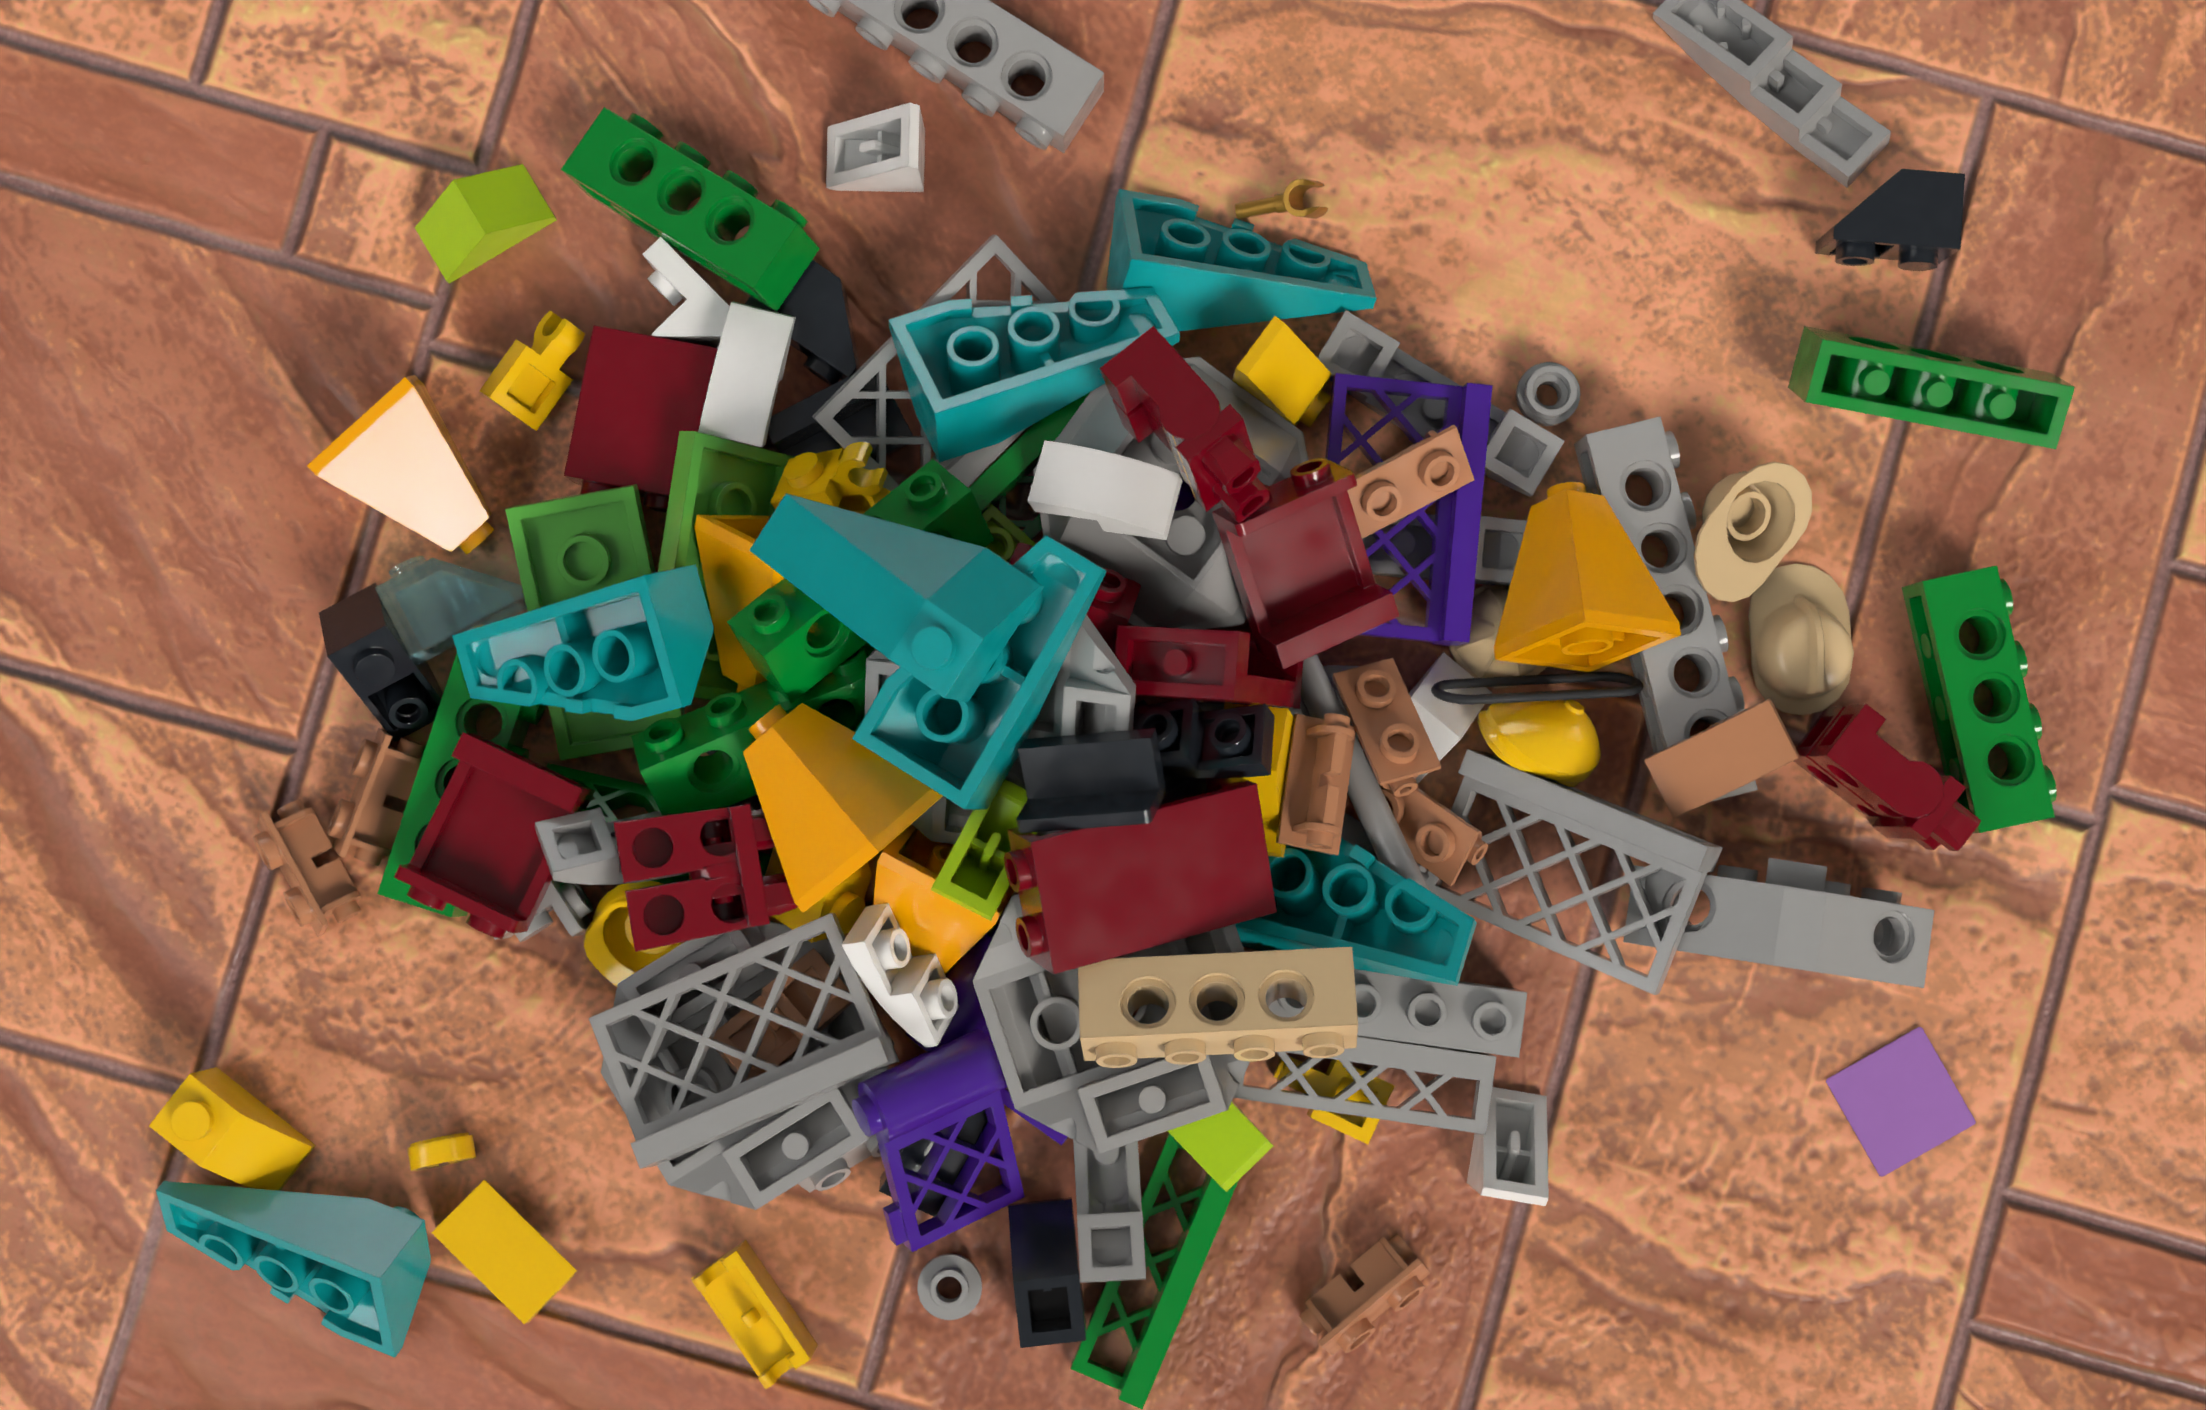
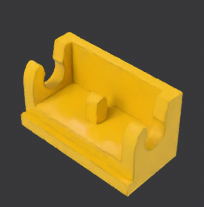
(504, 1252)
(755, 1313)

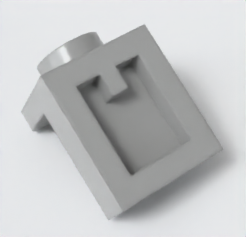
(570, 906)

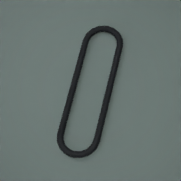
(1635, 687)

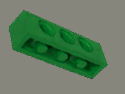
(760, 263)
(1930, 387)
(800, 642)
(1950, 678)
(454, 716)
(672, 747)

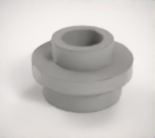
(1564, 384)
(949, 1266)

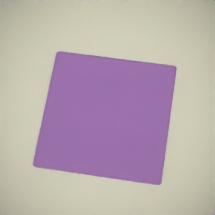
(1900, 1101)

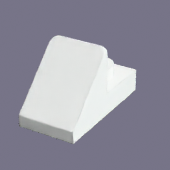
(702, 314)

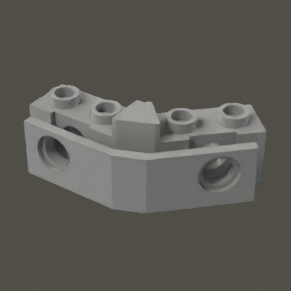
(1797, 923)

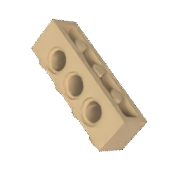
(1246, 980)

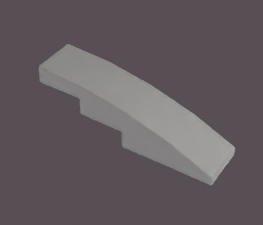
(1775, 83)

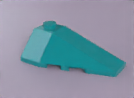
(1223, 273)
(1005, 367)
(909, 593)
(605, 651)
(972, 745)
(1364, 906)
(331, 1250)

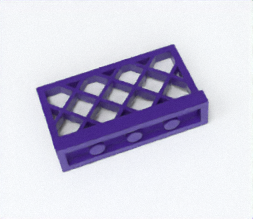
(1456, 514)

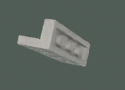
(1391, 1054)

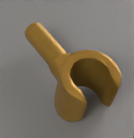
(1289, 201)

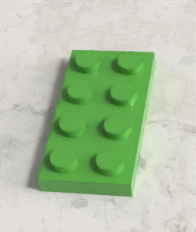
(714, 479)
(571, 550)

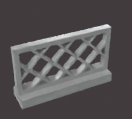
(964, 467)
(1604, 825)
(762, 1095)

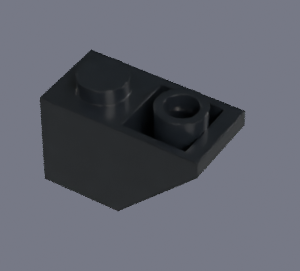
(1906, 220)
(821, 324)
(377, 664)
(1046, 1273)

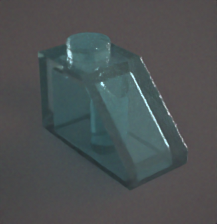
(443, 599)

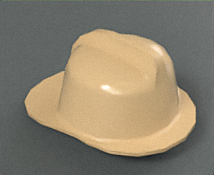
(1749, 528)
(1800, 639)

